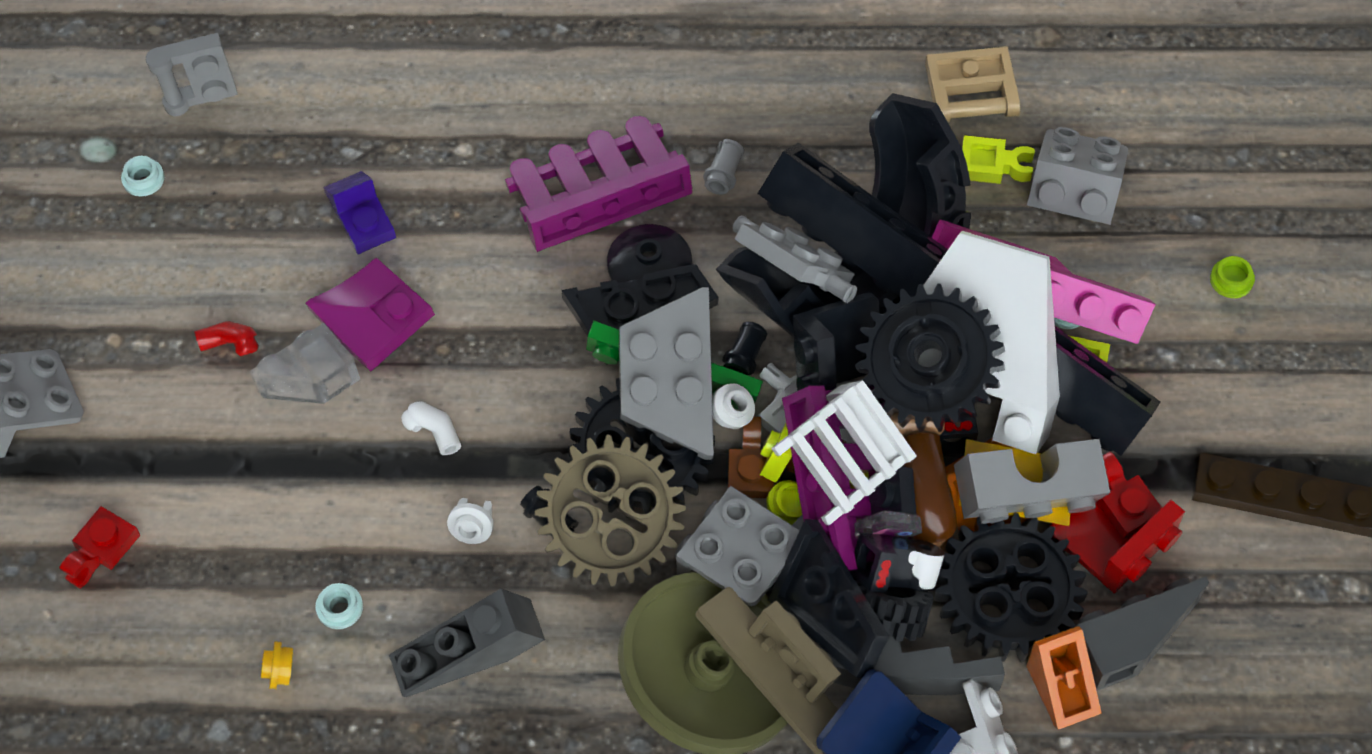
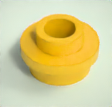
(277, 665)

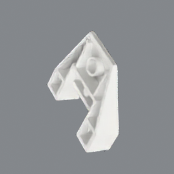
(1019, 296)

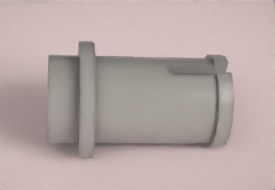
(720, 176)

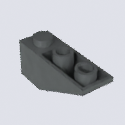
(1130, 637)
(468, 643)

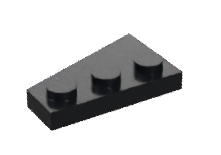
(628, 300)
(829, 601)

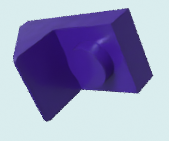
(360, 211)

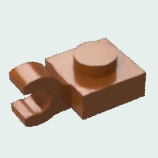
(747, 464)

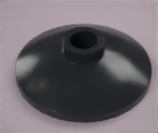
(626, 258)

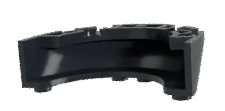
(916, 175)

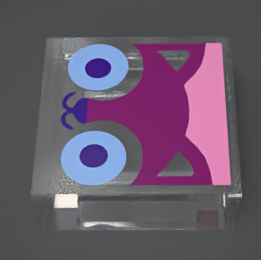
(889, 524)

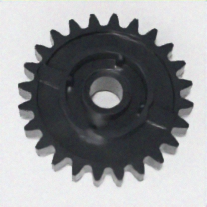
(927, 324)

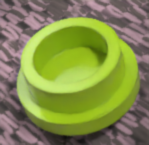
(1232, 277)

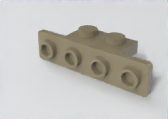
(776, 659)

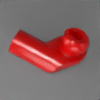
(225, 333)

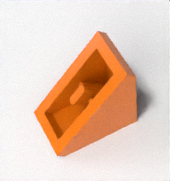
(1064, 677)

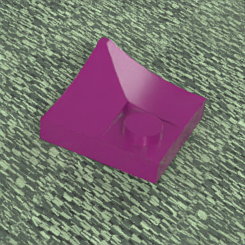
(371, 313)

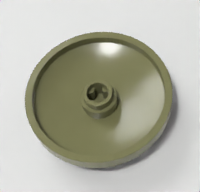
(686, 679)

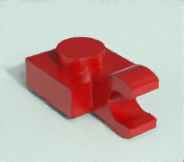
(1129, 502)
(99, 542)

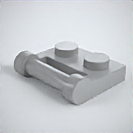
(205, 68)

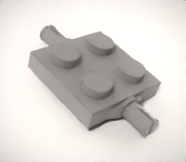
(793, 255)

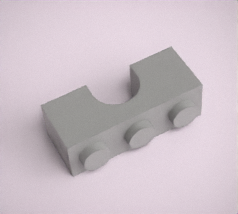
(994, 487)

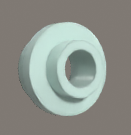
(142, 167)
(336, 594)

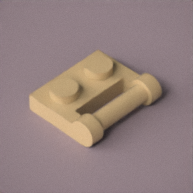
(973, 73)

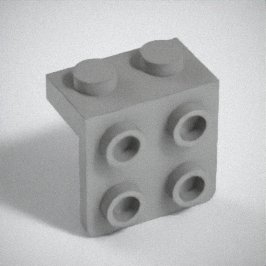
(1078, 175)
(34, 394)
(738, 546)

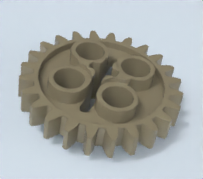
(590, 548)

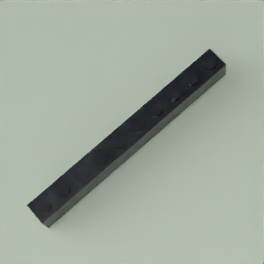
(903, 256)

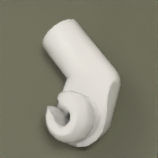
(435, 420)

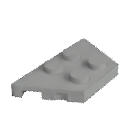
(669, 373)

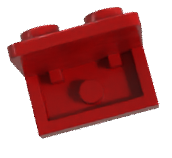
(1111, 557)

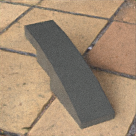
(928, 671)

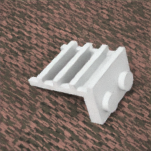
(870, 430)

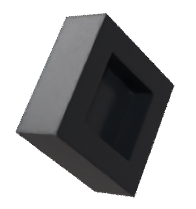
(895, 493)

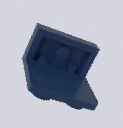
(884, 721)

